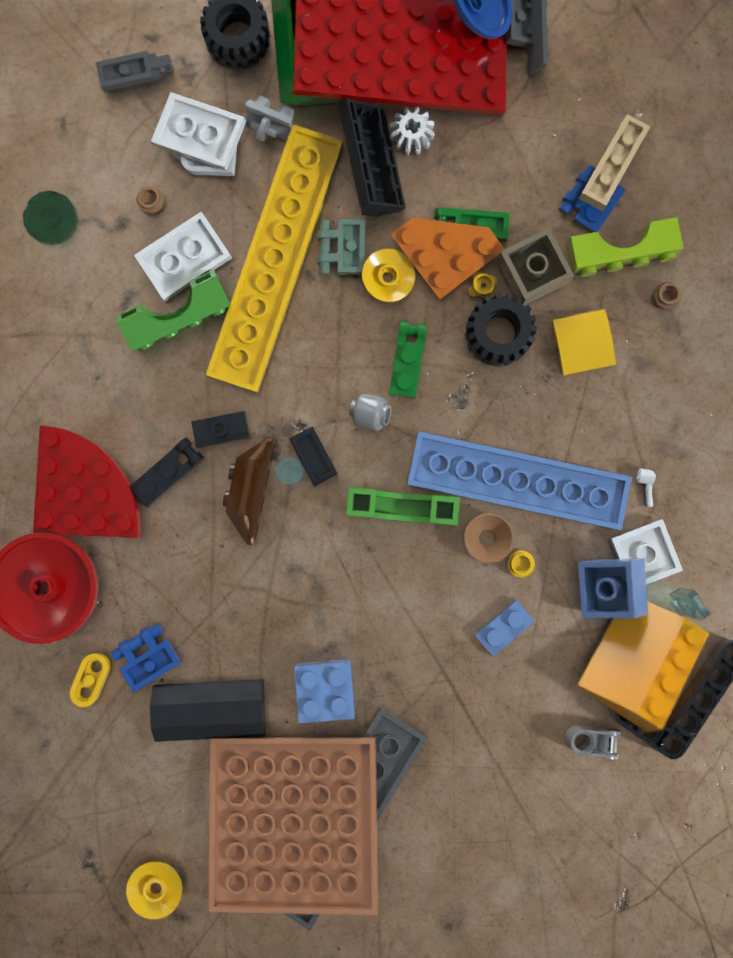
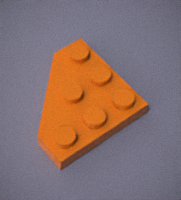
(446, 251)

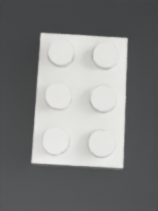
(198, 131)
(182, 256)

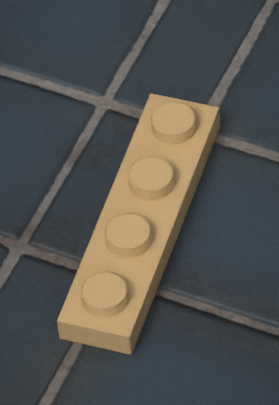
(614, 162)

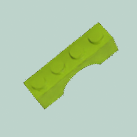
(591, 253)

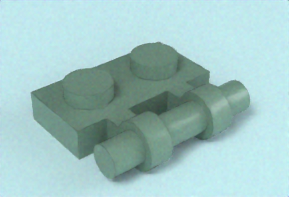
(350, 246)

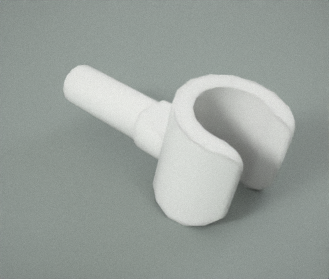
(648, 478)

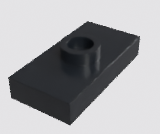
(220, 429)

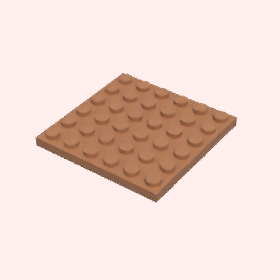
(293, 825)

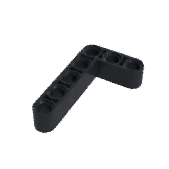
(687, 705)

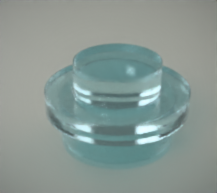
(289, 470)

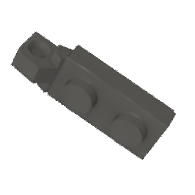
(132, 70)

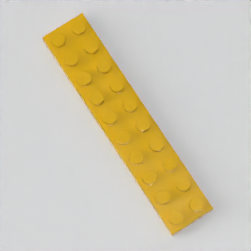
(274, 259)

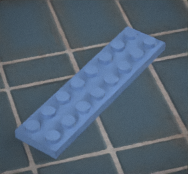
(519, 481)

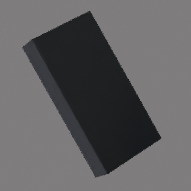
(313, 456)

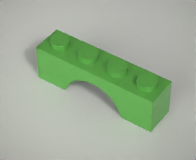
(144, 327)
(403, 507)

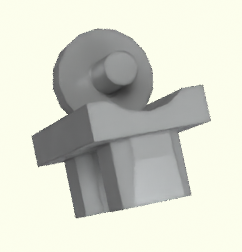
(268, 121)

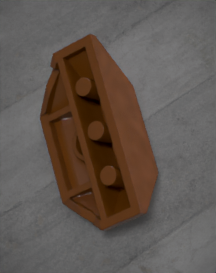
(248, 488)

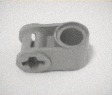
(598, 741)

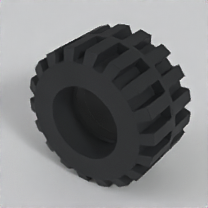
(240, 49)
(513, 312)

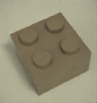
(535, 267)

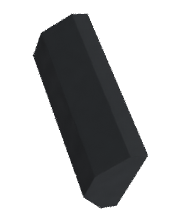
(372, 158)
(207, 710)

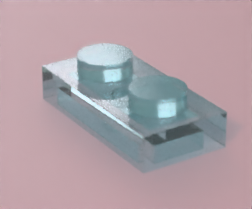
(689, 604)

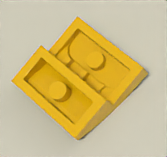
(583, 341)

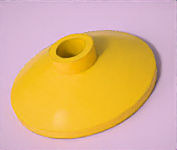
(392, 263)
(145, 899)

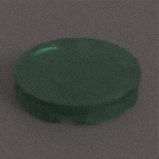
(50, 217)

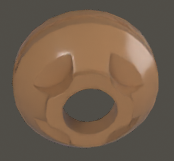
(503, 538)

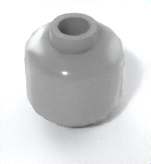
(370, 412)

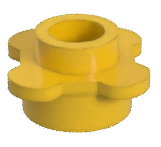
(482, 278)

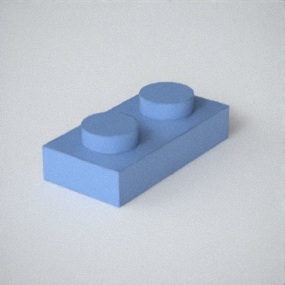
(504, 628)

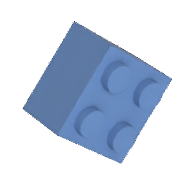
(613, 588)
(324, 691)

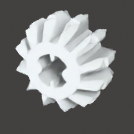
(418, 124)

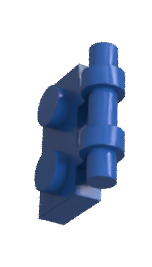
(588, 216)
(149, 665)

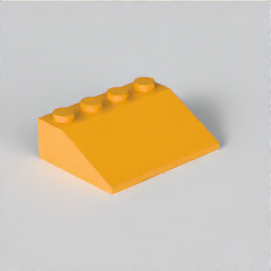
(643, 665)

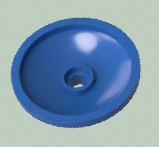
(485, 17)

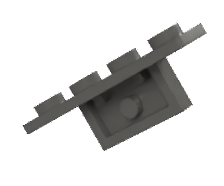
(530, 31)

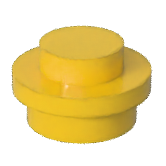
(520, 564)

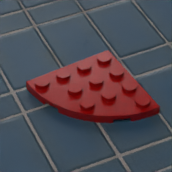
(81, 489)

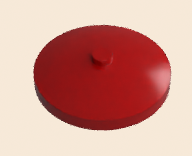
(45, 588)

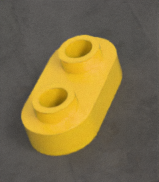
(89, 678)

